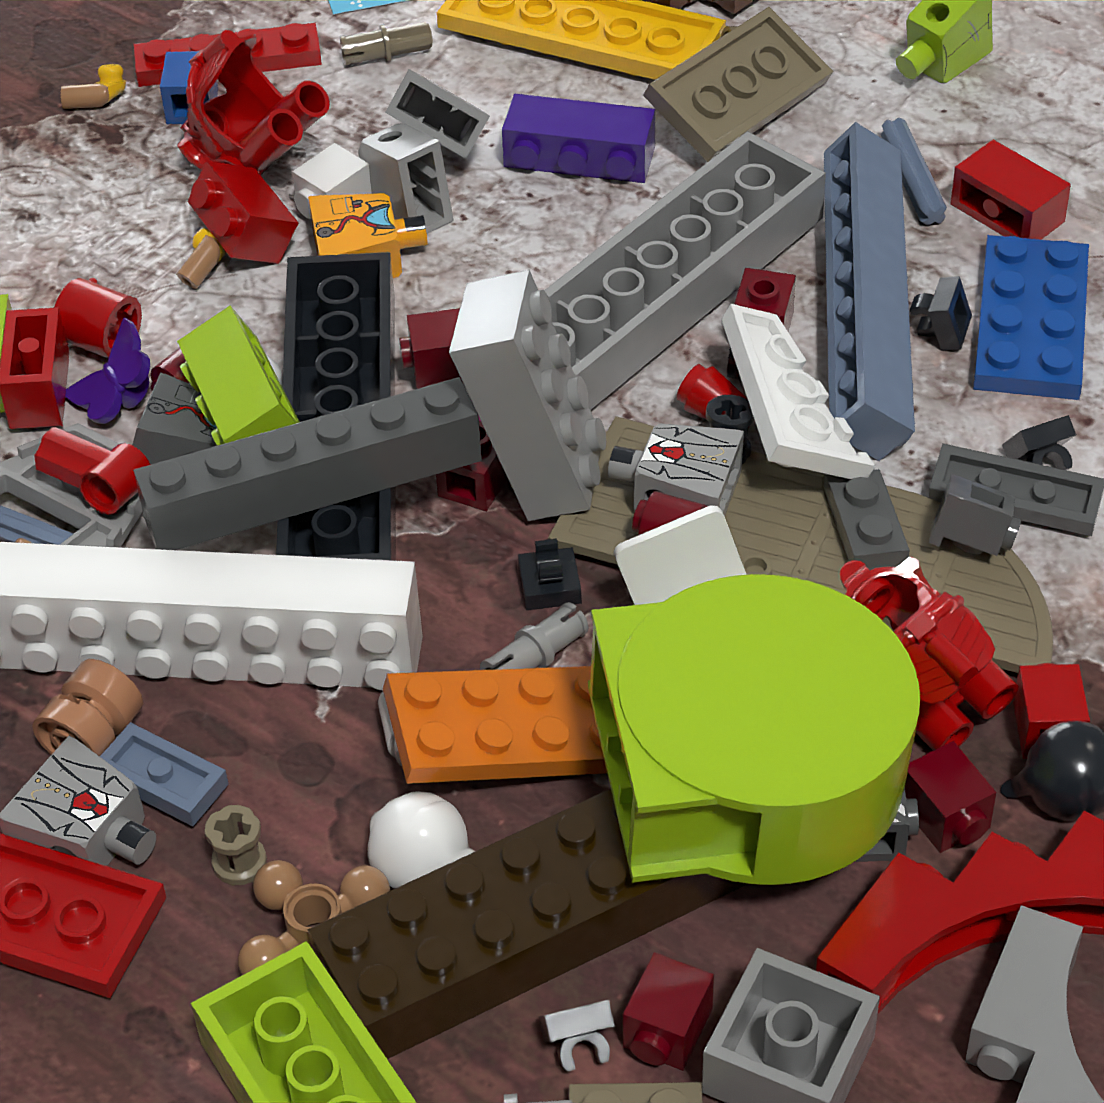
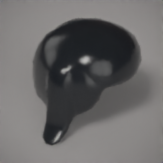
(1063, 771)

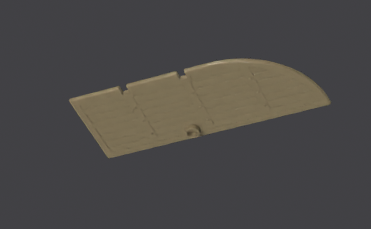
(789, 531)

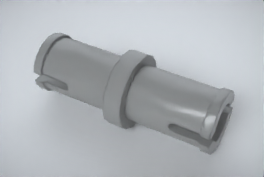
(538, 644)

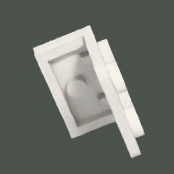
(678, 556)

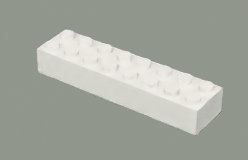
(208, 614)

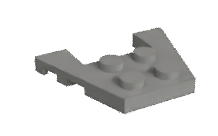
(66, 501)

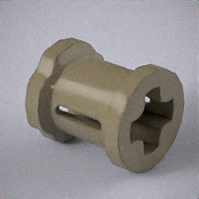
(226, 840)

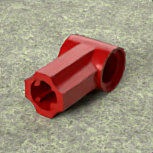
(100, 474)

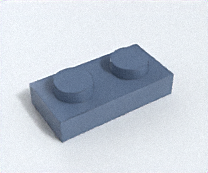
(166, 773)

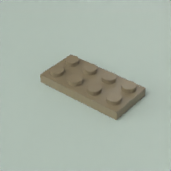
(738, 83)

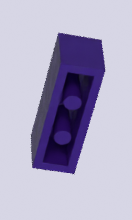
(578, 138)

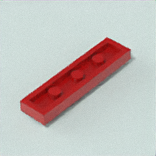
(275, 49)

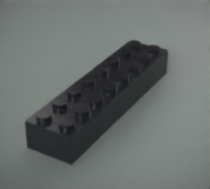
(336, 359)

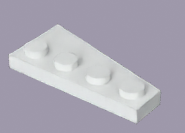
(788, 401)

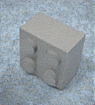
(789, 1036)

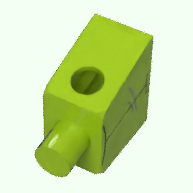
(946, 38)

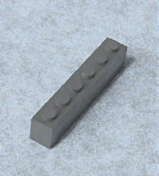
(308, 465)

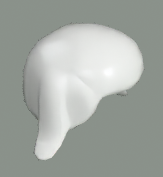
(416, 837)

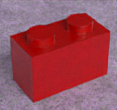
(1009, 193)
(242, 212)
(34, 368)

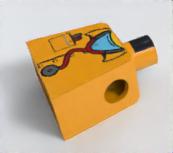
(363, 226)

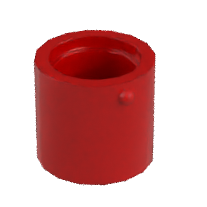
(94, 314)

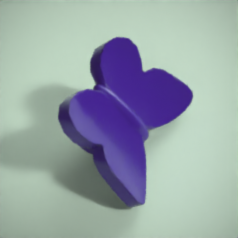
(120, 381)

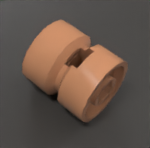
(92, 708)

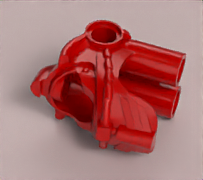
(250, 121)
(944, 643)

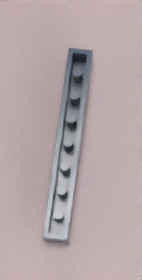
(867, 292)

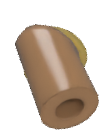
(96, 94)
(202, 260)

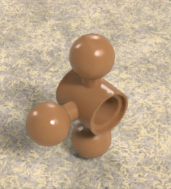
(281, 887)

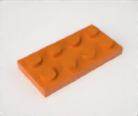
(494, 724)

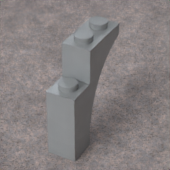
(1024, 1015)

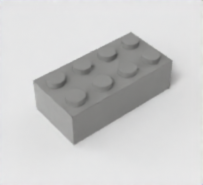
(528, 394)

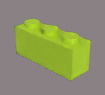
(234, 379)

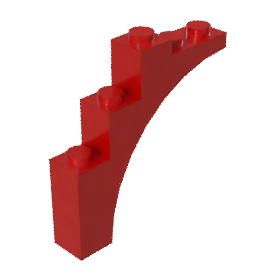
(922, 919)

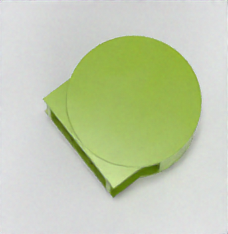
(752, 728)

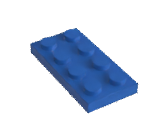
(1032, 317)

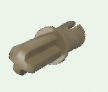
(386, 42)

